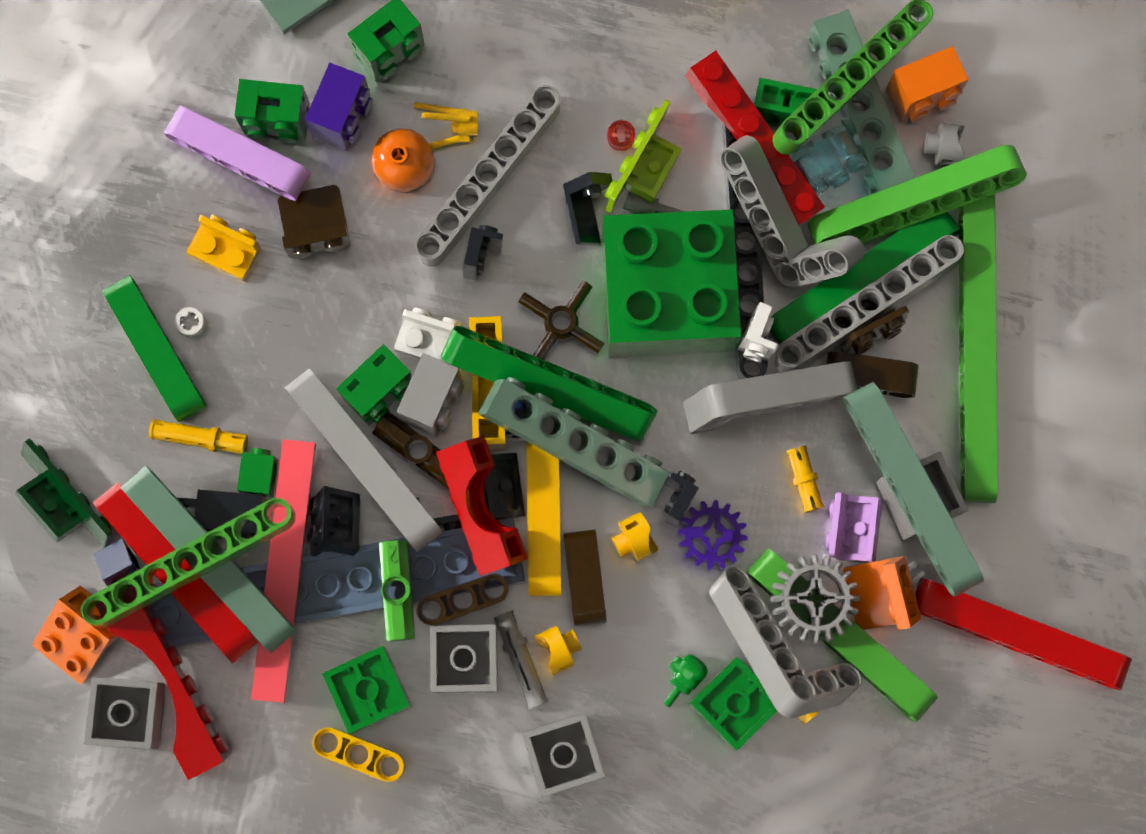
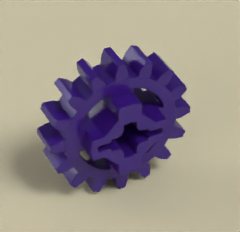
(727, 536)

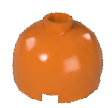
(413, 168)

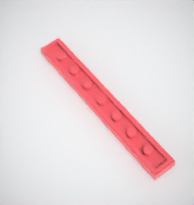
(285, 565)

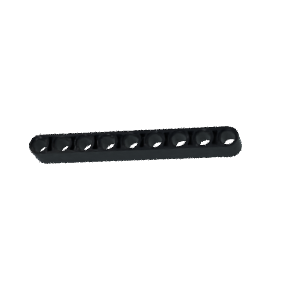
(745, 259)

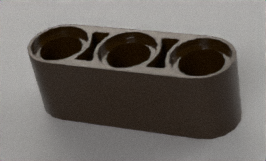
(891, 376)
(584, 577)
(446, 599)

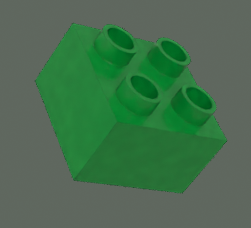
(670, 283)

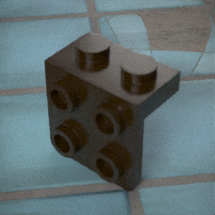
(314, 222)
(885, 327)

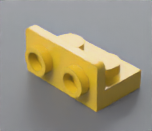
(224, 248)

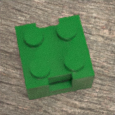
(386, 39)
(272, 110)
(375, 385)
(367, 690)
(734, 704)

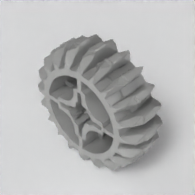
(815, 582)

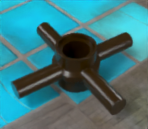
(568, 311)

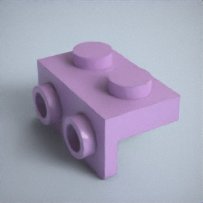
(854, 528)

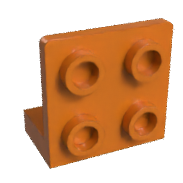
(884, 594)
(70, 639)

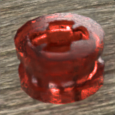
(628, 130)

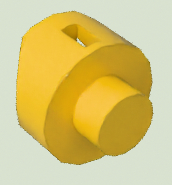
(634, 538)
(560, 647)

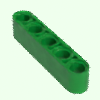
(154, 348)

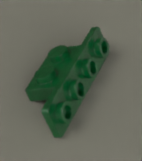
(56, 502)

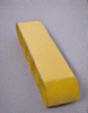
(543, 523)

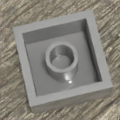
(430, 395)
(943, 483)
(463, 658)
(124, 713)
(563, 755)

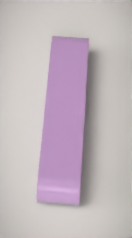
(237, 153)

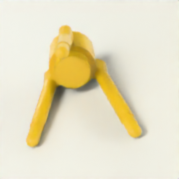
(463, 122)

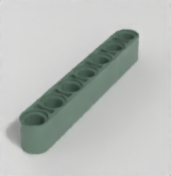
(913, 489)
(226, 581)

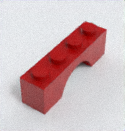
(465, 472)

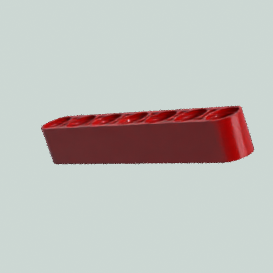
(195, 597)
(1022, 635)

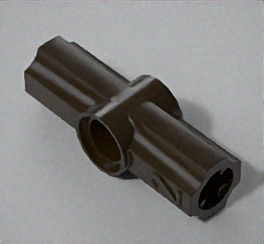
(402, 439)

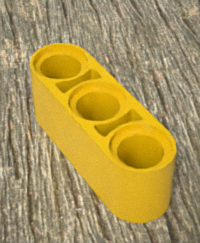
(343, 752)

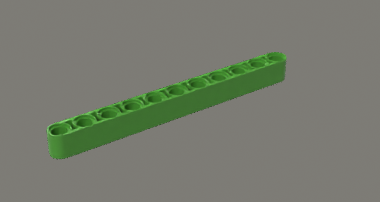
(978, 352)

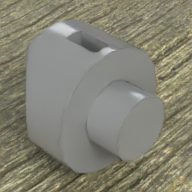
(945, 144)

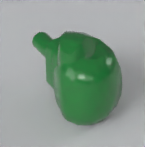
(687, 673)

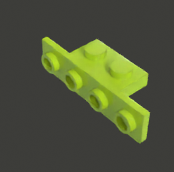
(649, 165)

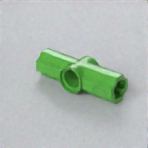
(396, 568)

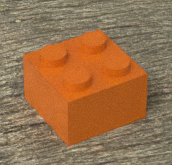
(927, 85)

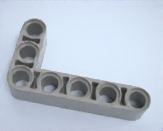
(775, 224)
(767, 393)
(770, 654)

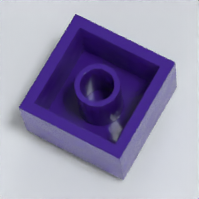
(339, 107)

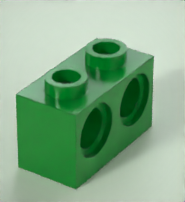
(779, 100)

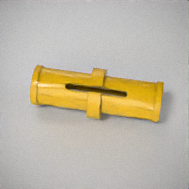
(805, 479)

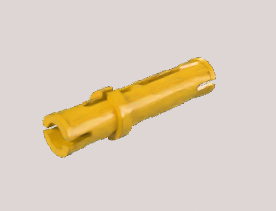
(212, 438)

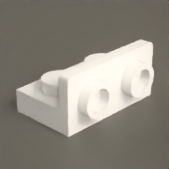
(423, 334)
(753, 341)

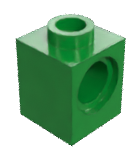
(258, 473)

